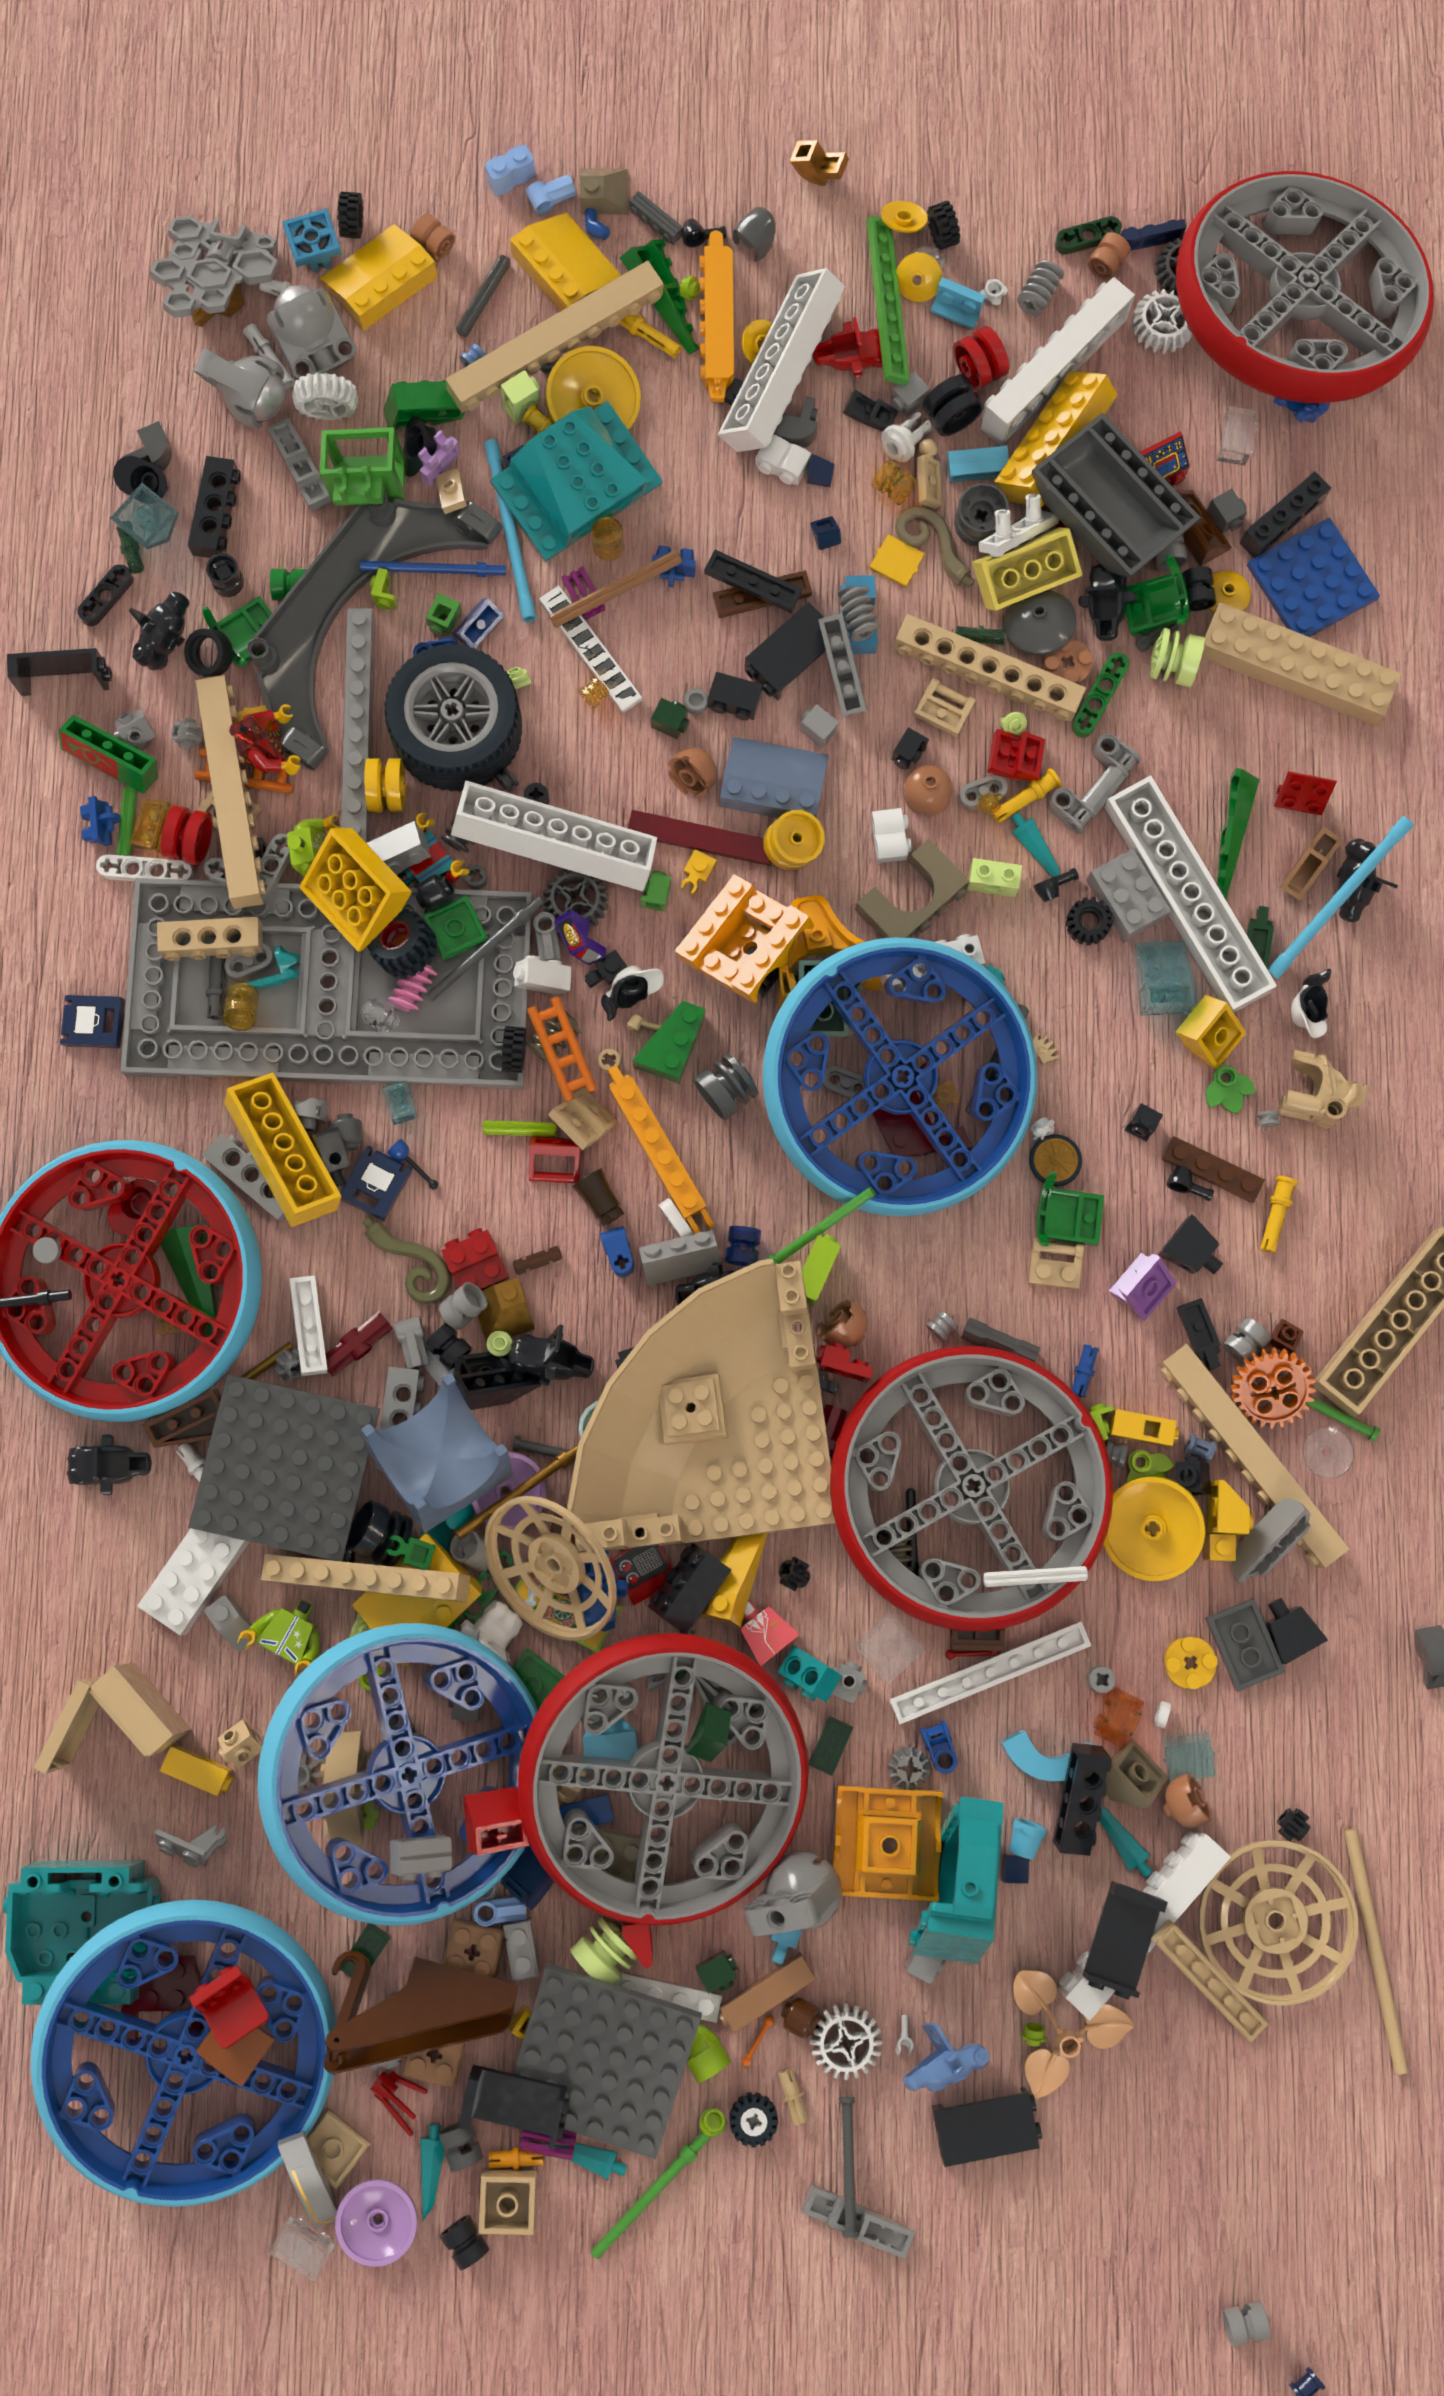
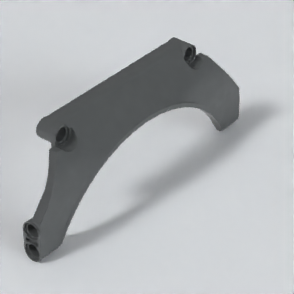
(303, 618)

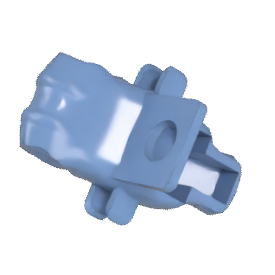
(945, 2064)

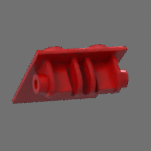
(1304, 793)

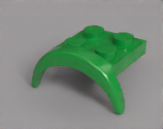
(1159, 601)
(241, 628)
(1068, 1215)

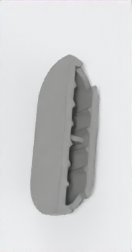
(1271, 1539)

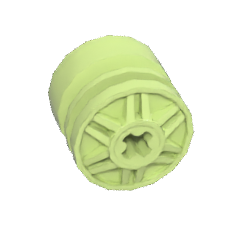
(1176, 657)
(603, 1954)

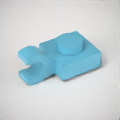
(783, 1941)

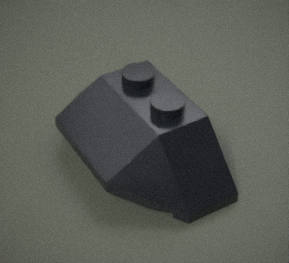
(490, 1380)

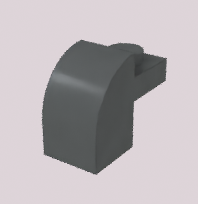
(800, 429)
(156, 446)
(1431, 1651)

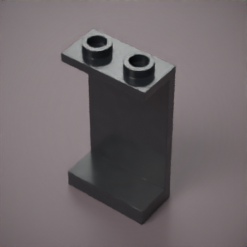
(787, 652)
(62, 662)
(1122, 1939)
(515, 2102)
(987, 2128)

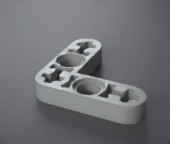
(271, 855)

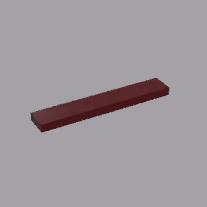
(700, 837)

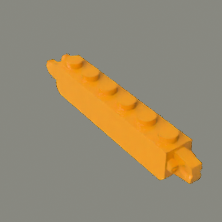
(718, 322)
(658, 1149)

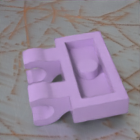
(445, 454)

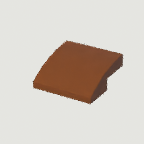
(239, 2059)

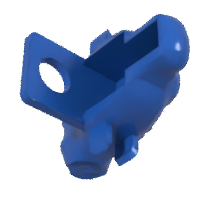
(598, 1610)

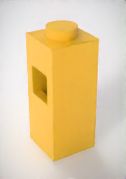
(1143, 1428)
(197, 1770)

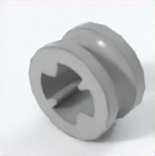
(1268, 1118)

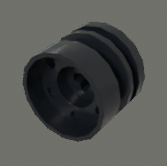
(373, 1529)

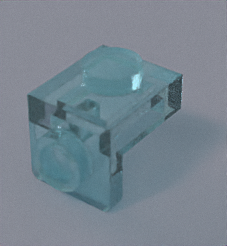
(400, 1102)

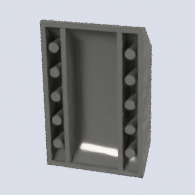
(1112, 498)

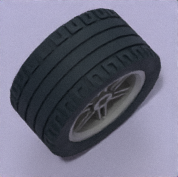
(473, 679)

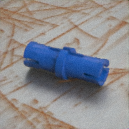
(1084, 1370)

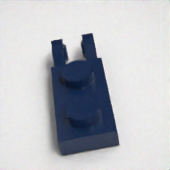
(1154, 235)

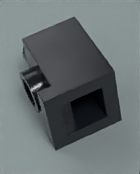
(909, 749)
(1143, 1122)

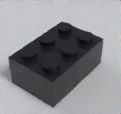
(688, 1588)

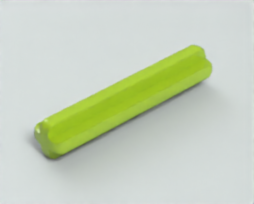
(519, 1128)

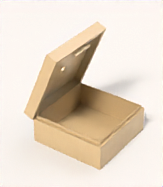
(130, 1703)

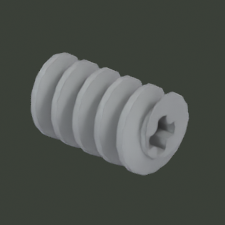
(1040, 287)
(857, 612)

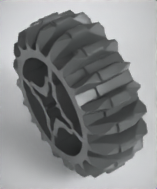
(1166, 266)
(585, 881)

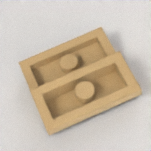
(583, 1119)

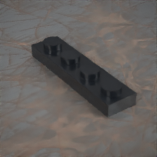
(753, 581)

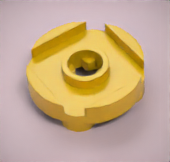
(1175, 1664)

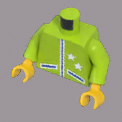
(307, 840)
(287, 1635)

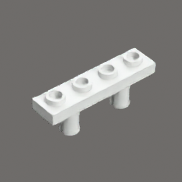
(1010, 536)

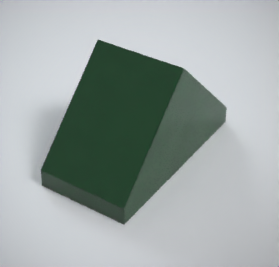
(710, 1733)

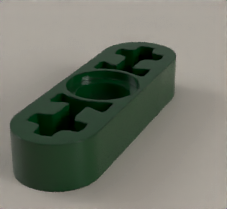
(1080, 243)

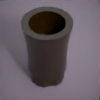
(599, 1197)

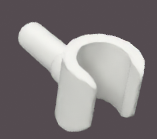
(904, 2040)

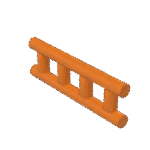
(254, 782)
(566, 1034)

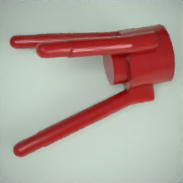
(384, 2091)

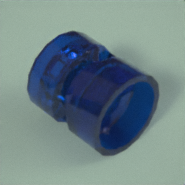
(743, 1237)

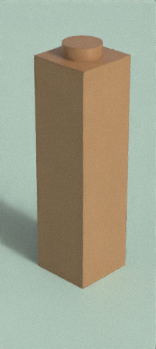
(766, 1993)

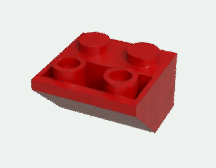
(494, 1821)

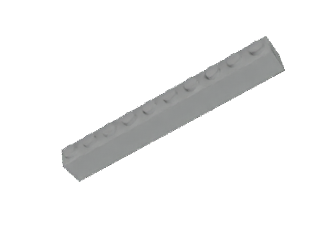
(358, 718)

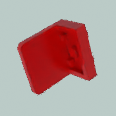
(230, 2006)

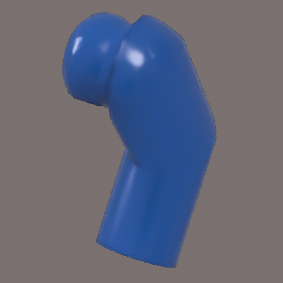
(594, 227)

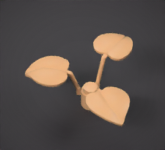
(1048, 2070)

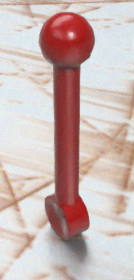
(950, 1654)

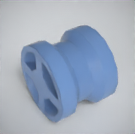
(472, 355)

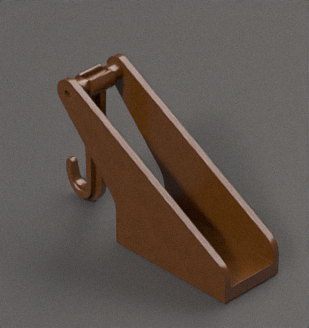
(431, 2012)

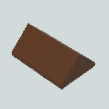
(1204, 537)

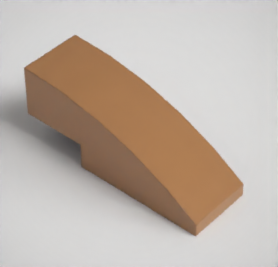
(1311, 863)

